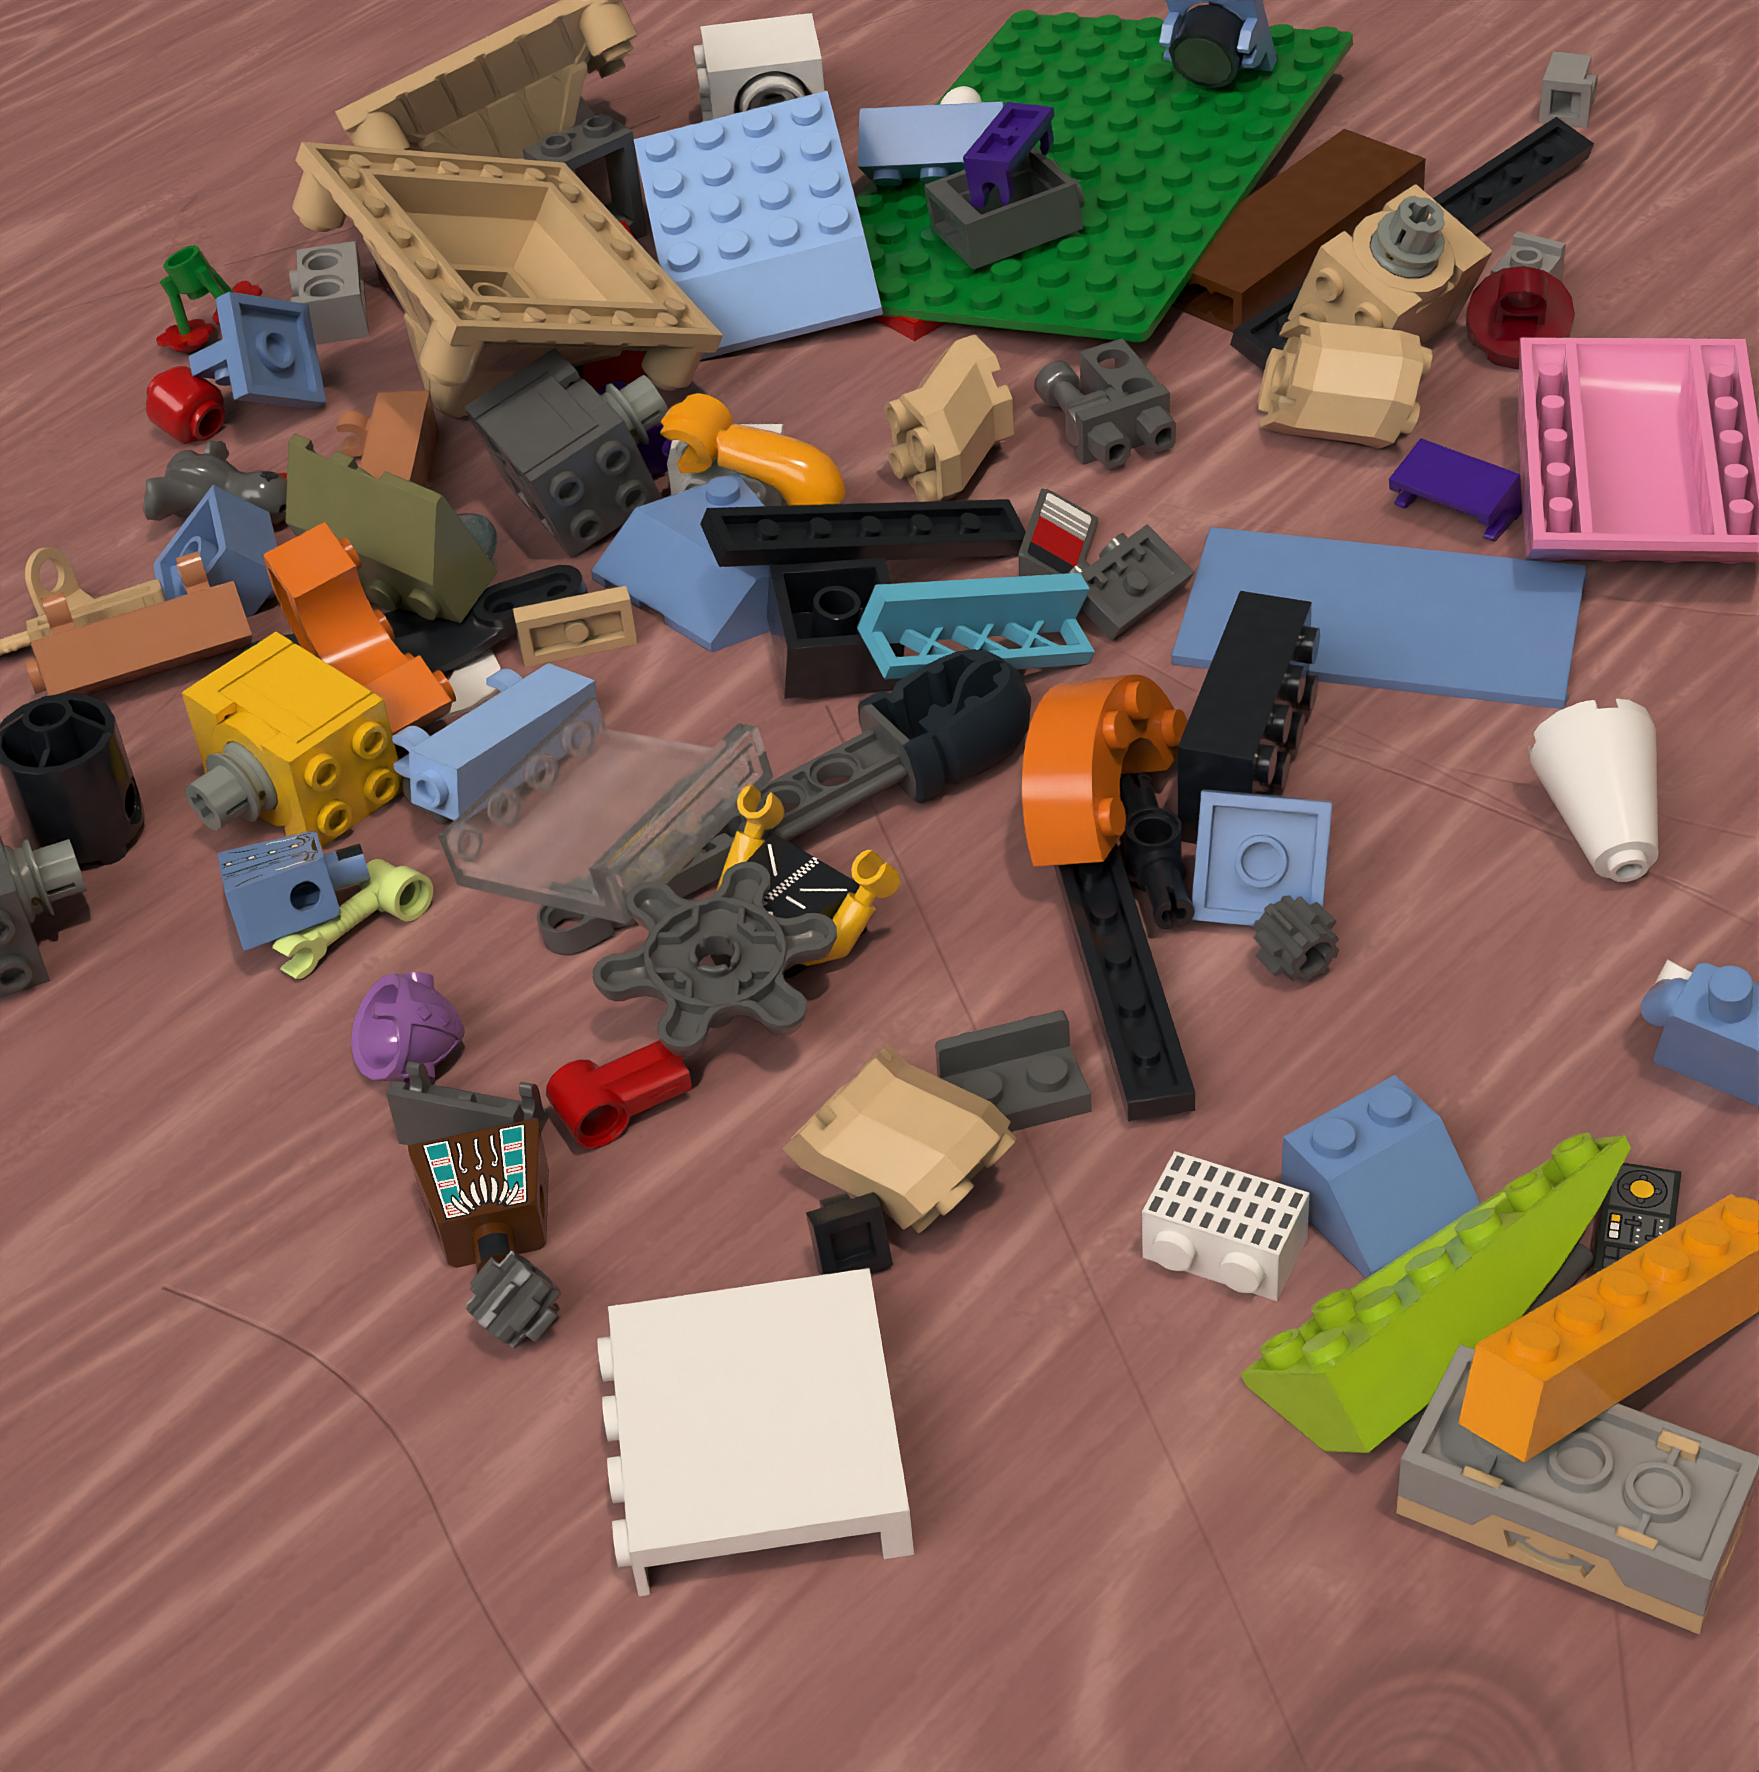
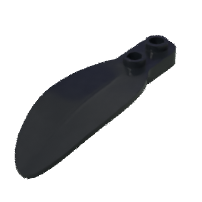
(449, 643)

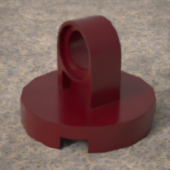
(1517, 306)

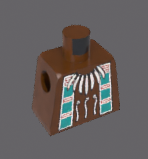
(485, 1191)

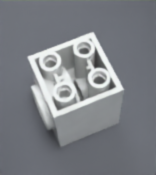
(757, 64)

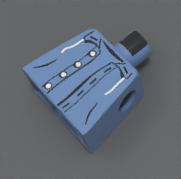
(286, 885)

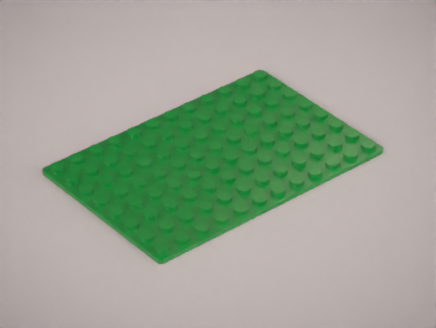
(1154, 165)

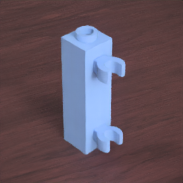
(483, 745)

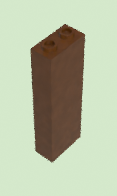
(1281, 226)

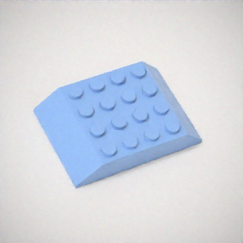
(760, 222)

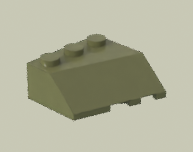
(405, 535)

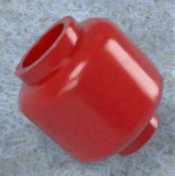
(185, 405)

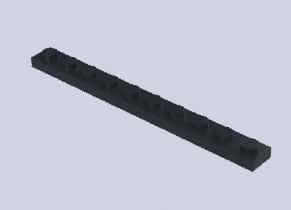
(1473, 201)

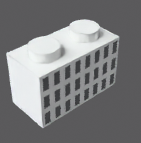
(1225, 1225)

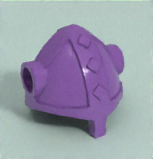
(402, 1023)

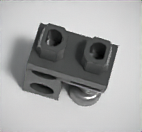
(1114, 405)

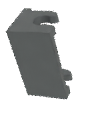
(439, 1111)

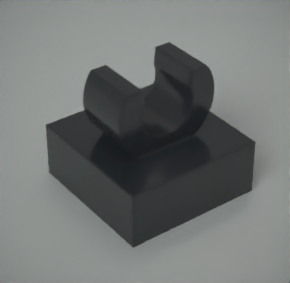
(849, 1234)

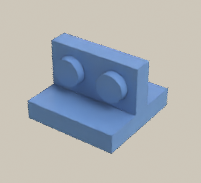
(264, 352)
(1257, 852)

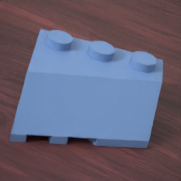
(673, 570)

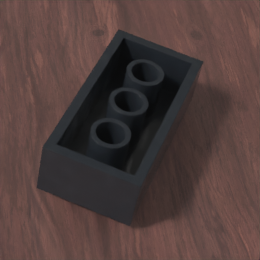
(1249, 704)

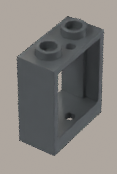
(594, 139)
(1041, 210)

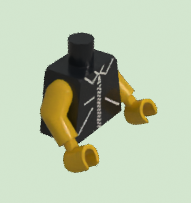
(805, 883)

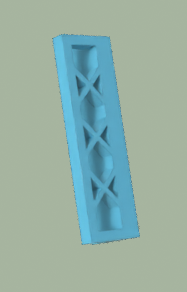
(972, 612)

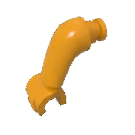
(789, 465)

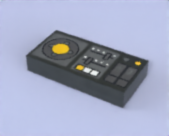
(1636, 1211)

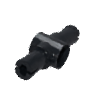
(1154, 852)

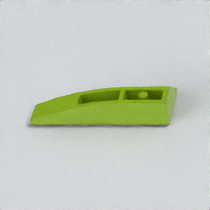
(1387, 1341)

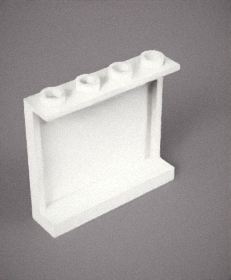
(751, 1422)

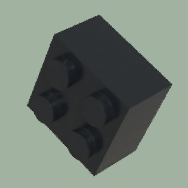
(815, 625)

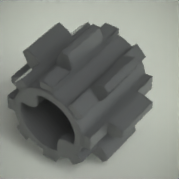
(1296, 938)
(513, 1299)

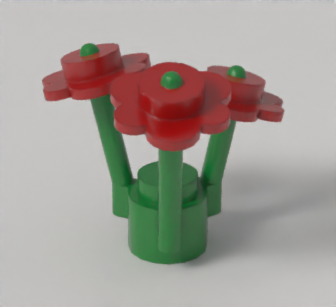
(194, 276)

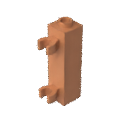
(396, 437)
(138, 641)

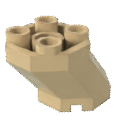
(1343, 382)
(949, 421)
(903, 1139)

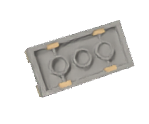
(1609, 1508)

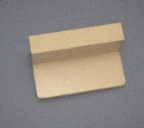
(575, 626)

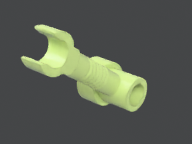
(390, 889)

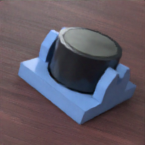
(1217, 39)

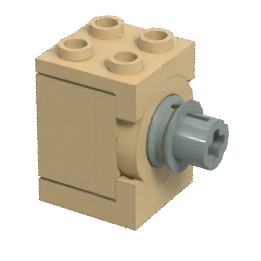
(1396, 271)

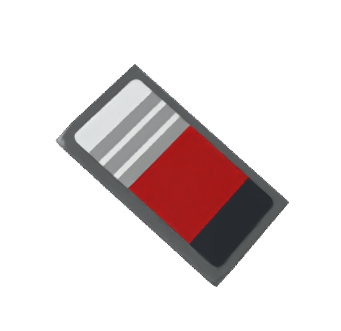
(1056, 536)

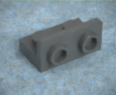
(1131, 580)
(1019, 1068)

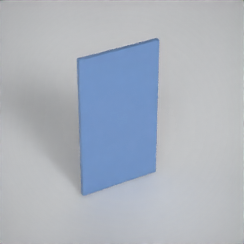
(1400, 614)

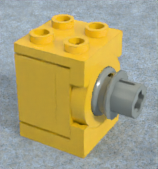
(289, 743)

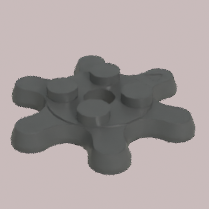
(719, 925)

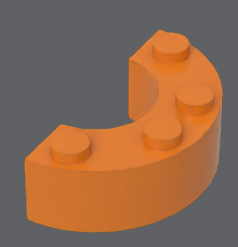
(334, 621)
(1074, 761)

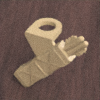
(81, 605)

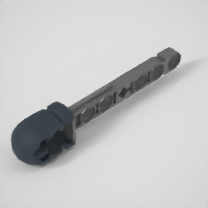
(930, 730)

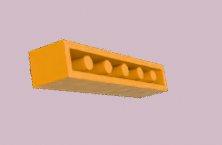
(1615, 1331)

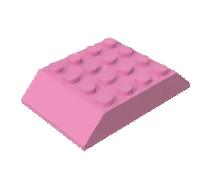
(1638, 450)

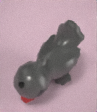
(193, 474)

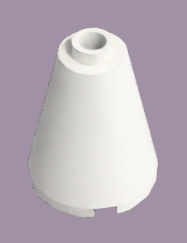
(1603, 782)

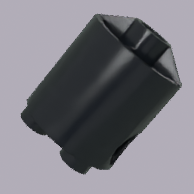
(70, 777)

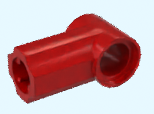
(601, 1099)

